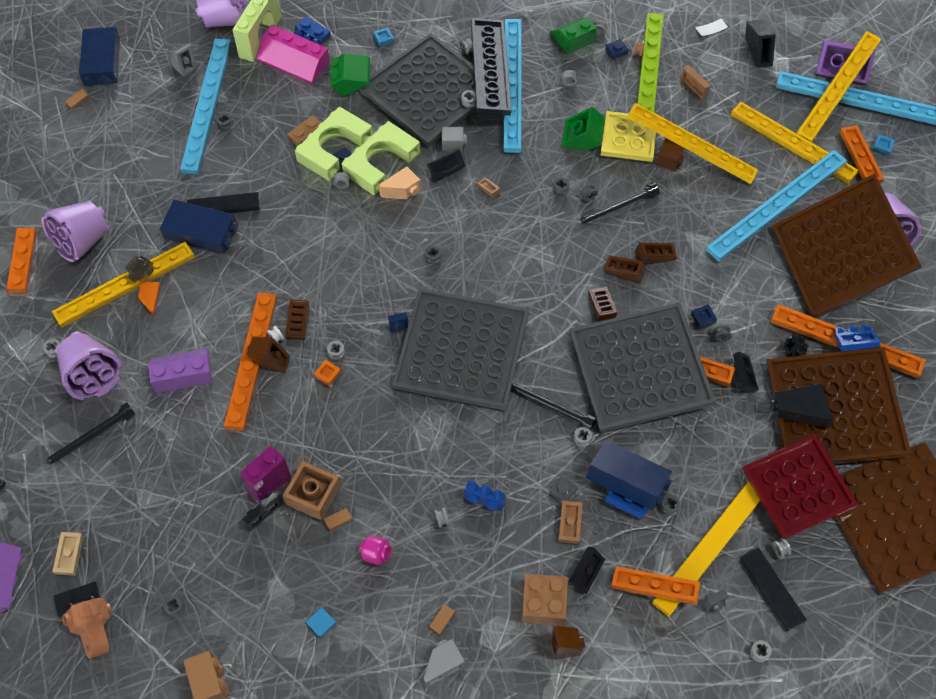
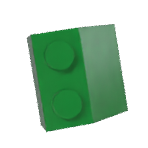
(575, 34)
(349, 73)
(584, 130)

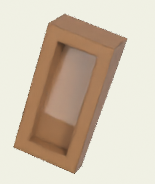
(77, 99)
(489, 187)
(338, 519)
(442, 619)

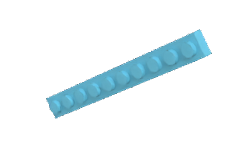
(860, 98)
(206, 107)
(512, 123)
(776, 205)

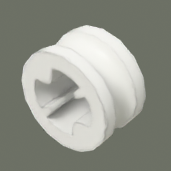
(276, 334)

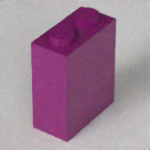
(265, 474)

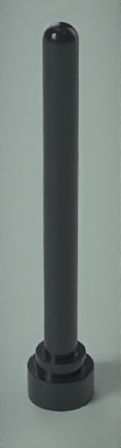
(650, 191)
(124, 413)
(586, 421)

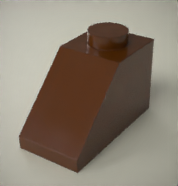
(670, 155)
(268, 353)
(566, 642)

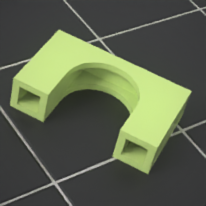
(247, 27)
(338, 124)
(387, 139)

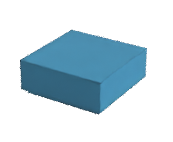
(383, 37)
(883, 145)
(321, 622)

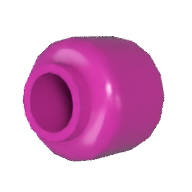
(375, 550)

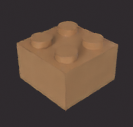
(312, 490)
(544, 600)
(205, 677)

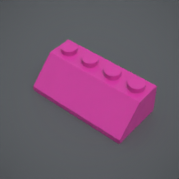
(292, 54)

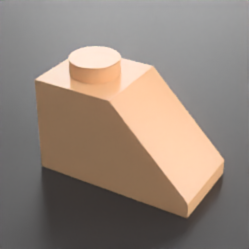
(400, 185)

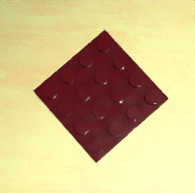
(799, 487)

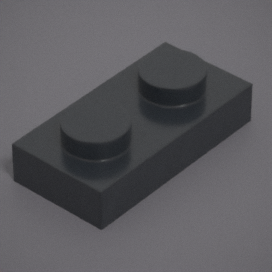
(446, 165)
(745, 372)
(256, 516)
(587, 570)
(71, 597)

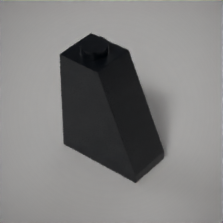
(761, 42)
(803, 405)

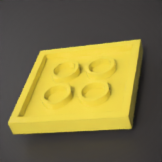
(627, 138)

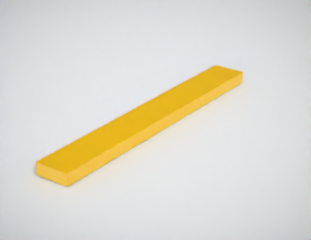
(839, 86)
(788, 139)
(693, 143)
(120, 286)
(713, 542)

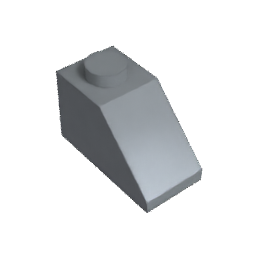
(183, 60)
(443, 662)

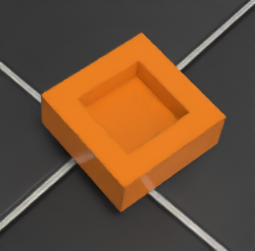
(327, 373)

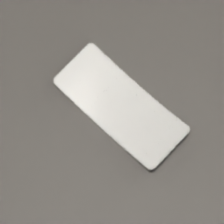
(712, 27)

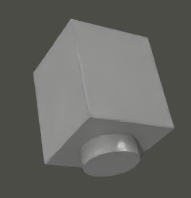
(453, 139)

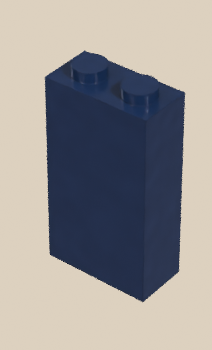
(99, 56)
(199, 226)
(629, 475)

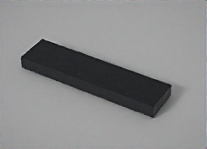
(230, 203)
(773, 589)

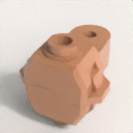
(87, 621)

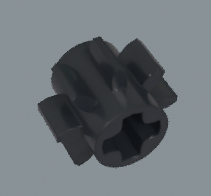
(795, 346)

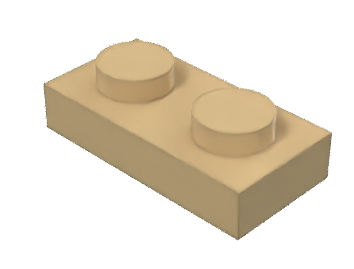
(68, 553)

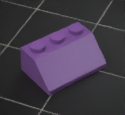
(833, 57)
(180, 370)
(9, 561)

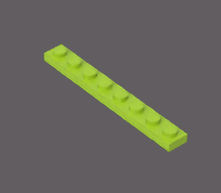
(650, 61)

